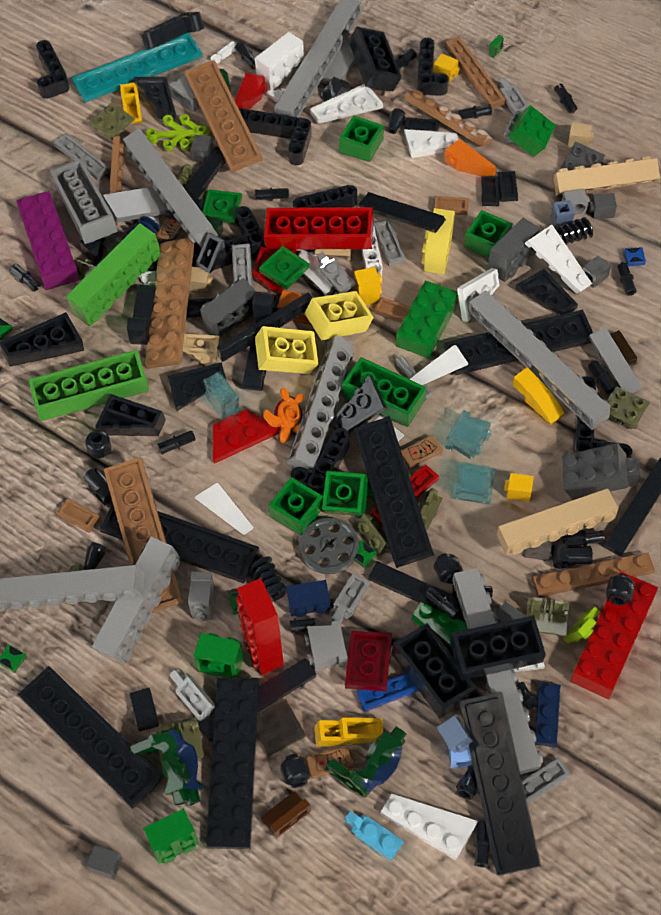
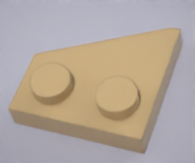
(201, 348)

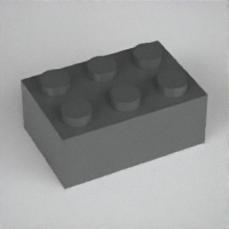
(511, 250)
(228, 308)
(594, 471)

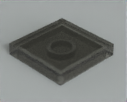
(278, 727)

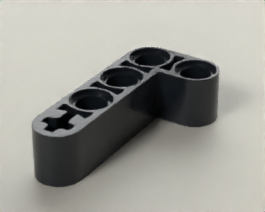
(172, 29)
(56, 80)
(429, 82)
(337, 197)
(139, 324)
(325, 461)

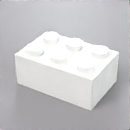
(280, 60)

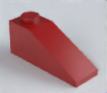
(250, 91)

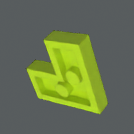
(583, 626)

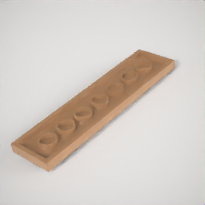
(223, 116)
(170, 304)
(138, 518)

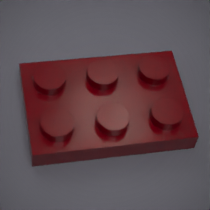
(368, 661)

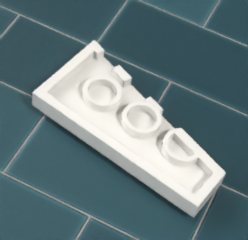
(350, 103)
(560, 259)
(433, 825)

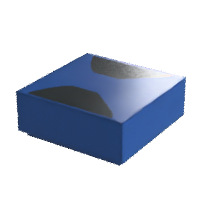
(634, 256)

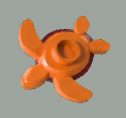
(286, 415)

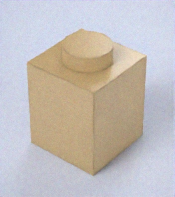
(580, 133)
(200, 280)

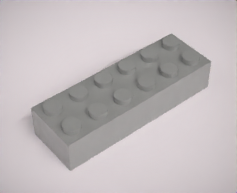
(83, 201)
(129, 616)

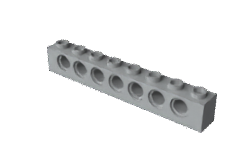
(316, 415)

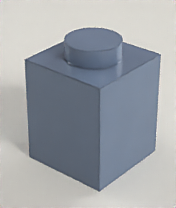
(562, 212)
(455, 734)

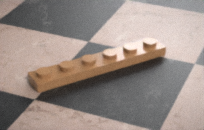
(475, 72)
(448, 118)
(117, 162)
(591, 574)

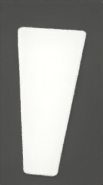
(443, 365)
(221, 504)

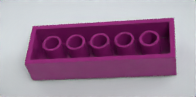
(47, 240)

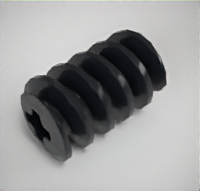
(575, 229)
(264, 570)

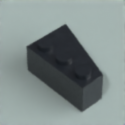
(129, 418)

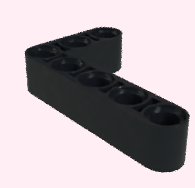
(281, 126)
(250, 235)
(262, 307)
(585, 443)

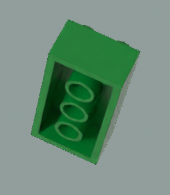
(427, 319)
(399, 393)

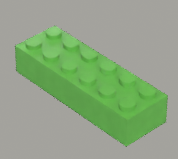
(114, 275)
(88, 385)

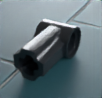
(99, 485)
(566, 555)

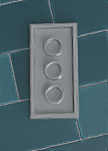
(341, 64)
(135, 204)

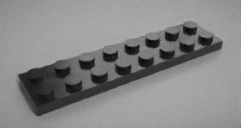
(556, 332)
(393, 492)
(199, 546)
(90, 737)
(233, 764)
(500, 784)

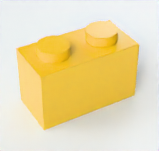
(368, 285)

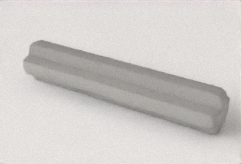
(409, 372)

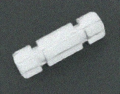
(224, 52)

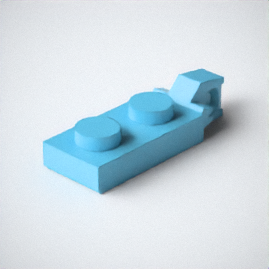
(374, 835)

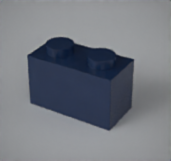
(308, 598)

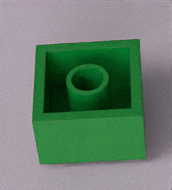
(531, 131)
(361, 138)
(485, 233)
(345, 493)
(296, 506)
(218, 655)
(171, 836)

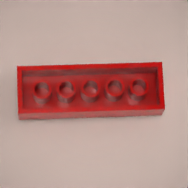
(319, 228)
(259, 627)
(612, 641)

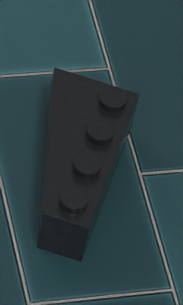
(43, 341)

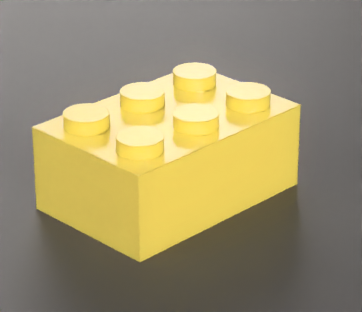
(438, 244)
(339, 315)
(286, 350)

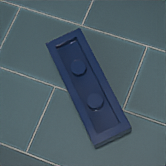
(547, 714)

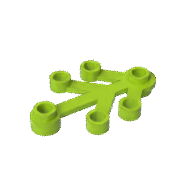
(179, 133)

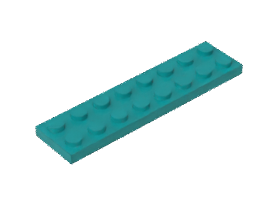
(155, 61)

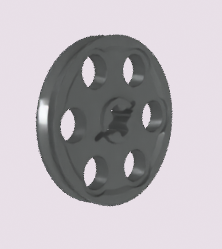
(327, 537)

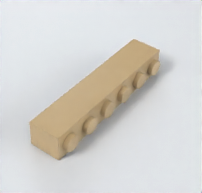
(607, 176)
(557, 522)

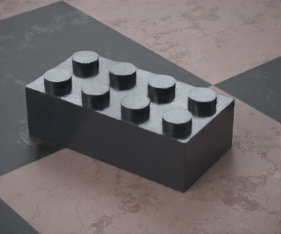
(374, 59)
(497, 647)
(432, 670)

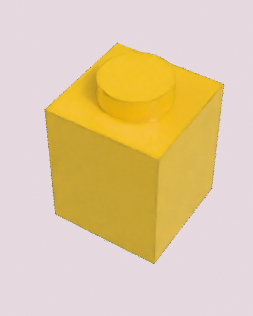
(446, 65)
(519, 487)

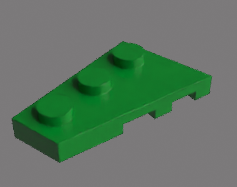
(439, 621)

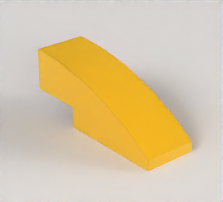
(131, 101)
(538, 395)
(347, 731)

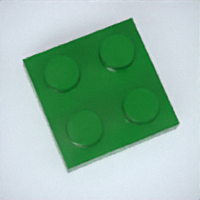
(222, 205)
(284, 267)

